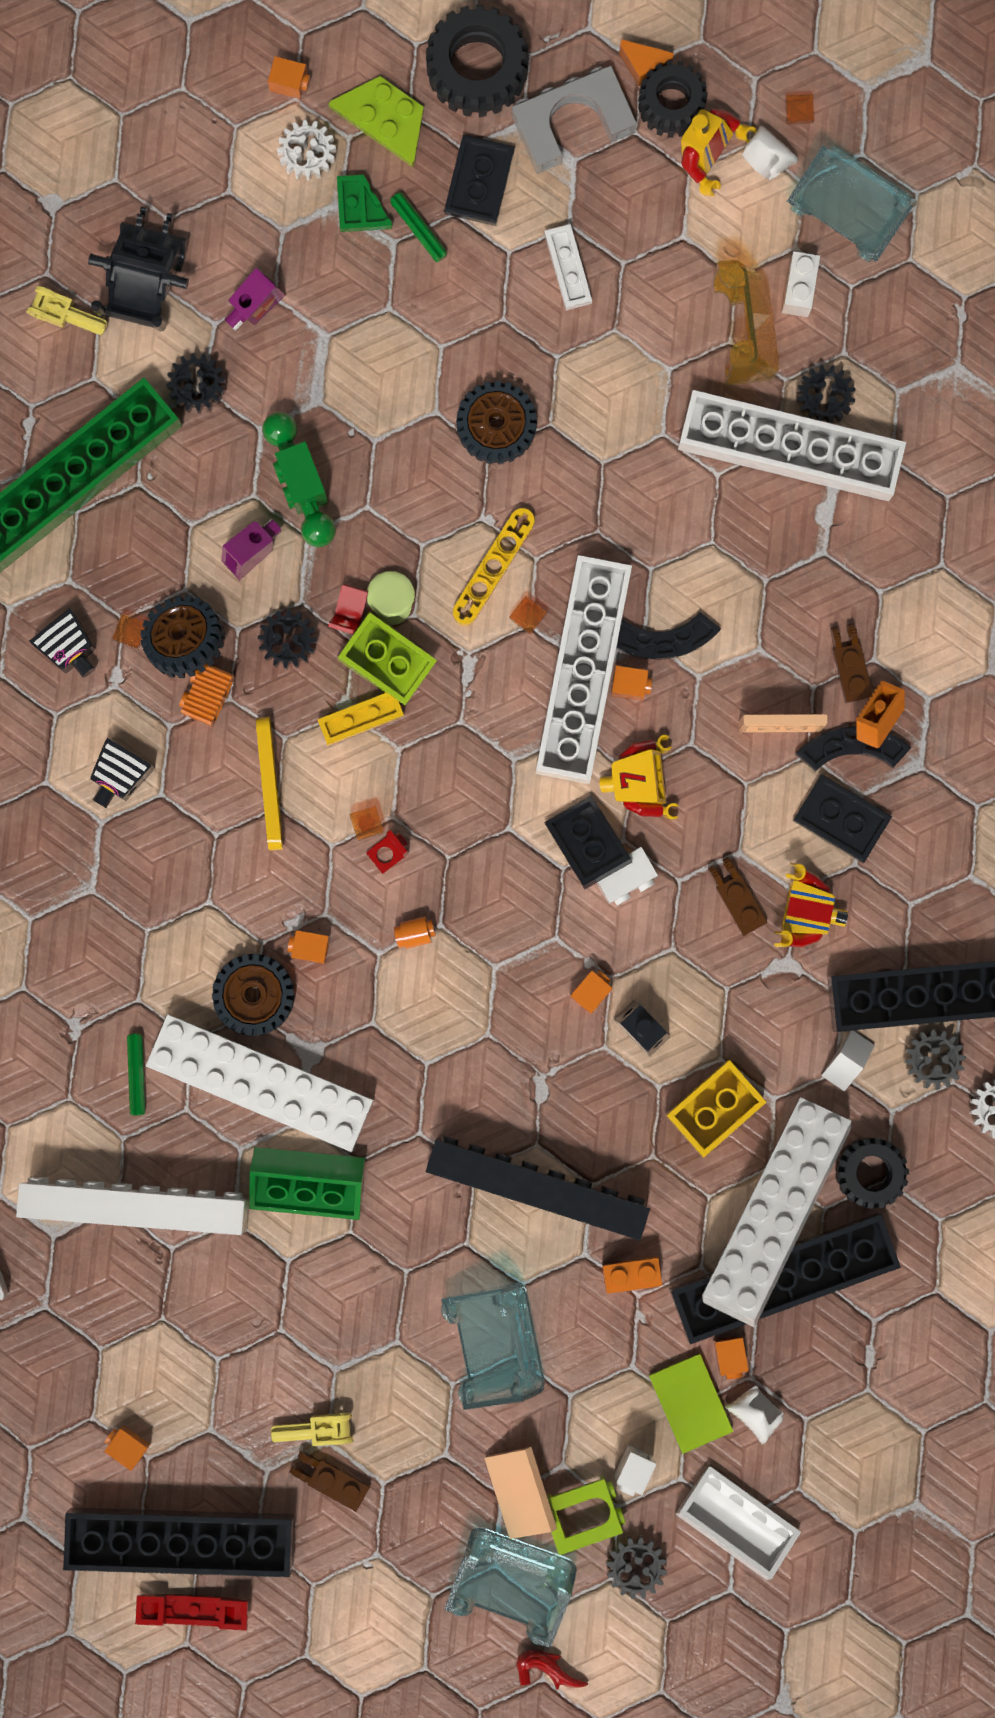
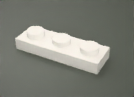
(568, 267)

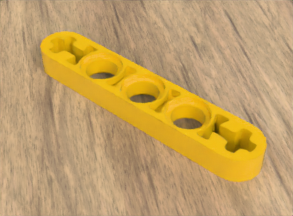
(498, 554)
(269, 783)

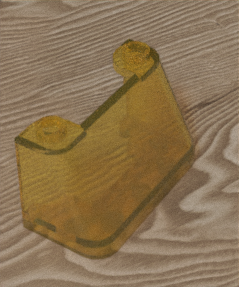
(758, 355)

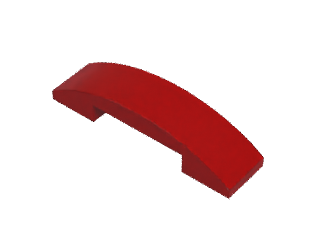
(192, 1610)

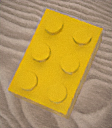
(715, 1108)

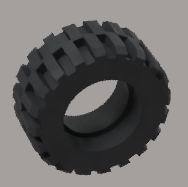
(472, 27)

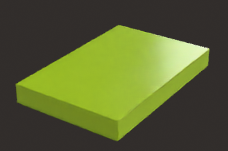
(690, 1403)

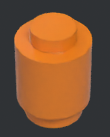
(414, 932)

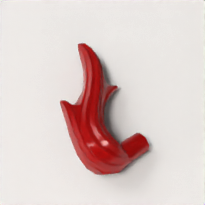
(548, 1664)

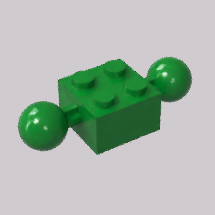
(303, 483)

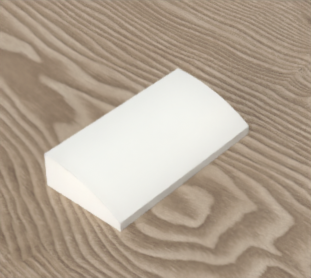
(738, 1523)

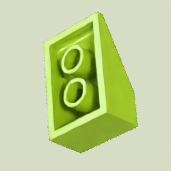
(386, 659)

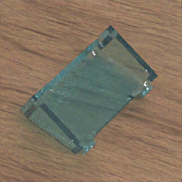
(852, 201)
(496, 1345)
(513, 1582)

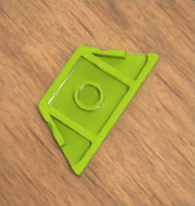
(384, 116)

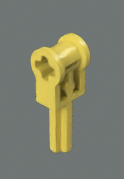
(59, 309)
(322, 1430)

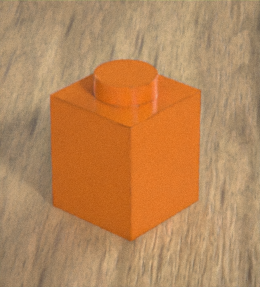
(288, 78)
(631, 683)
(309, 947)
(592, 991)
(731, 1356)
(126, 1447)

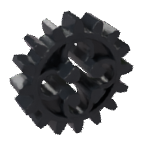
(206, 372)
(817, 382)
(303, 640)

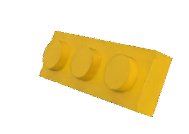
(360, 718)

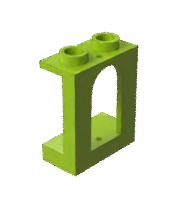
(595, 1489)

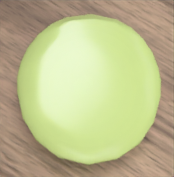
(391, 597)

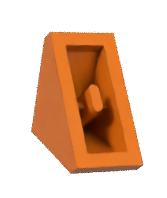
(642, 58)

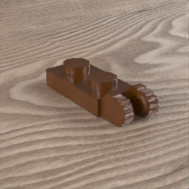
(851, 666)
(738, 899)
(332, 1481)

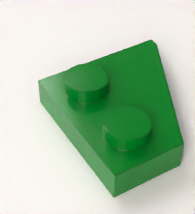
(359, 206)

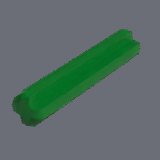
(418, 227)
(136, 1074)

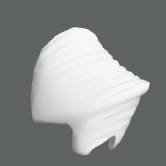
(768, 154)
(757, 1413)

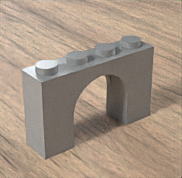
(597, 90)

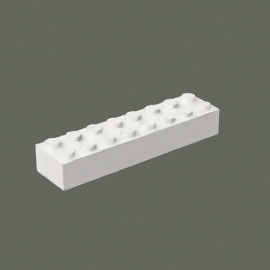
(792, 445)
(583, 669)
(259, 1083)
(133, 1207)
(777, 1212)

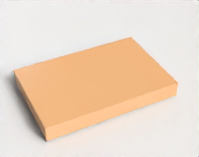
(782, 723)
(520, 1493)

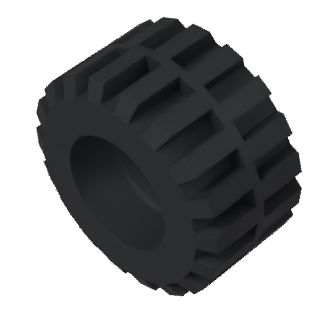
(675, 78)
(895, 1177)

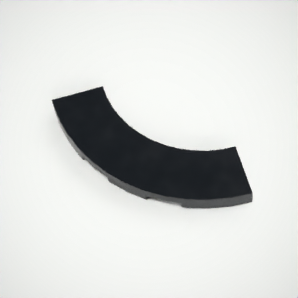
(666, 644)
(844, 742)

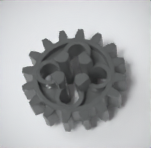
(933, 1043)
(650, 1569)

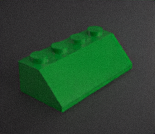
(306, 1183)

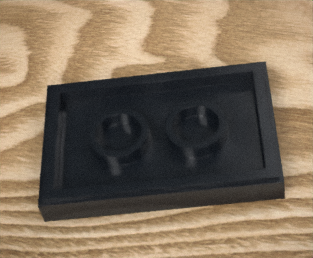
(479, 180)
(842, 818)
(588, 842)

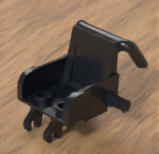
(141, 272)

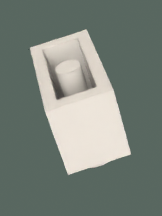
(800, 284)
(633, 876)
(634, 1471)

